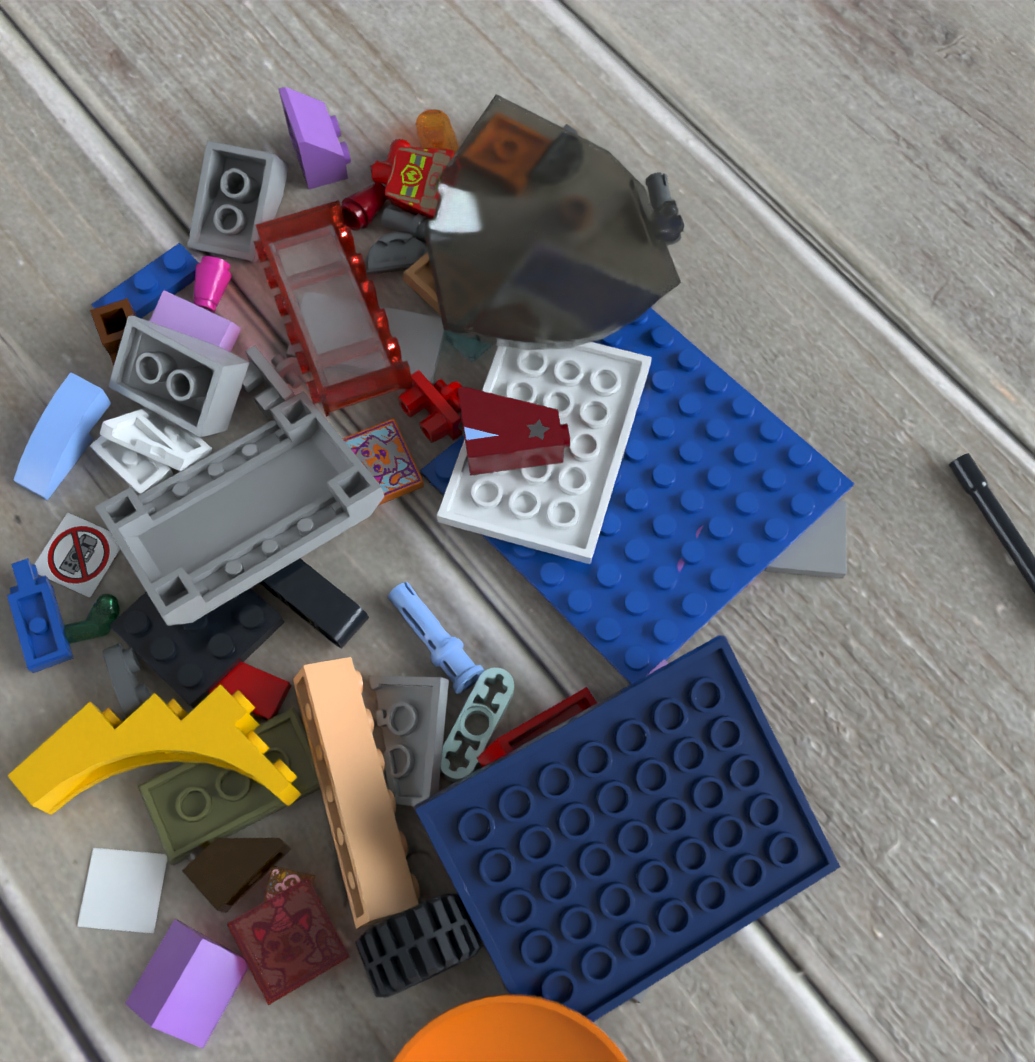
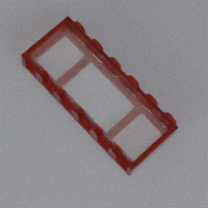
(330, 308)

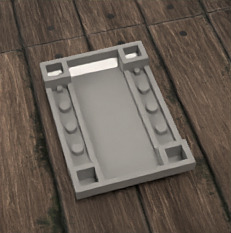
(242, 512)

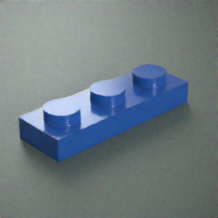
(168, 272)

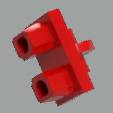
(439, 401)

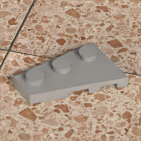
(413, 732)

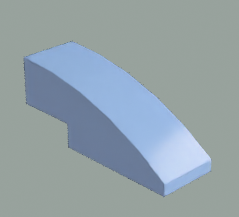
(61, 435)

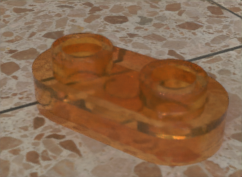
(443, 134)

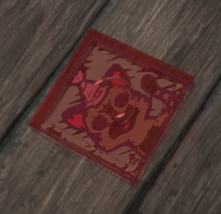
(288, 940)

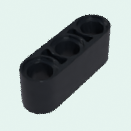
(317, 601)

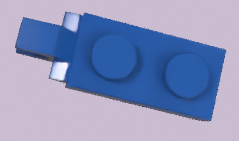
(37, 619)

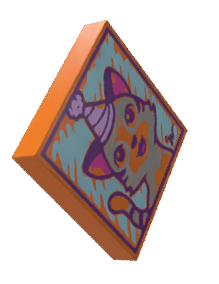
(387, 459)

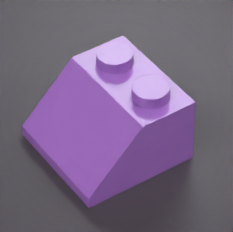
(315, 139)

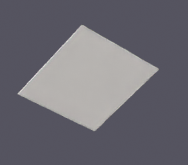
(123, 890)

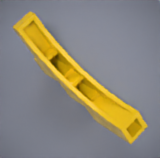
(103, 745)

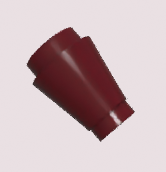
(363, 206)

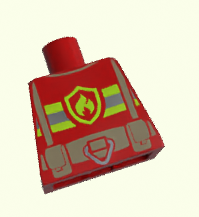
(413, 178)

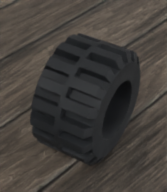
(417, 944)

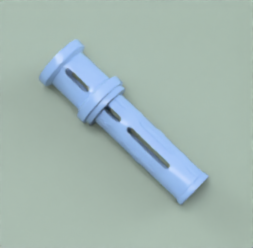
(445, 650)

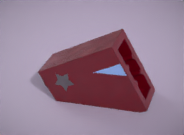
(509, 432)

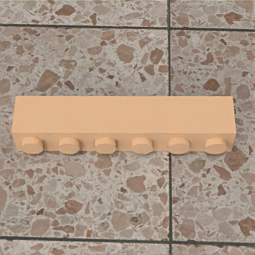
(355, 792)

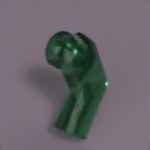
(97, 623)

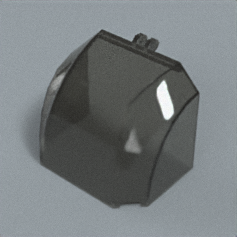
(544, 236)

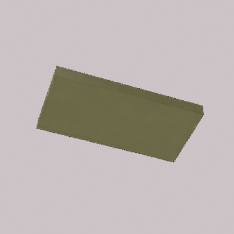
(212, 802)

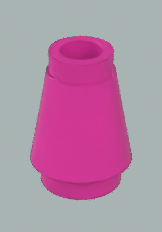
(211, 282)

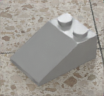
(234, 195)
(178, 376)

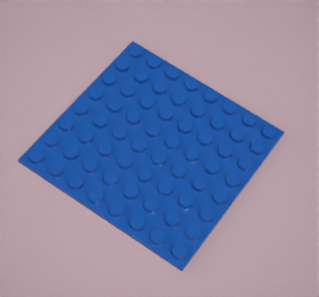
(692, 460)

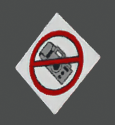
(78, 555)

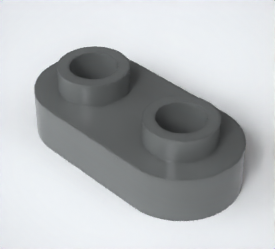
(122, 666)

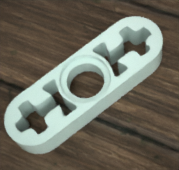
(480, 692)

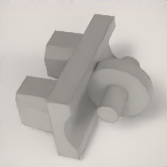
(275, 379)

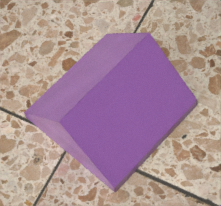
(187, 984)

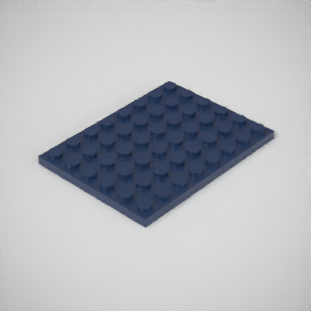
(629, 836)

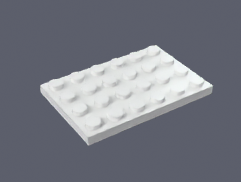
(563, 503)

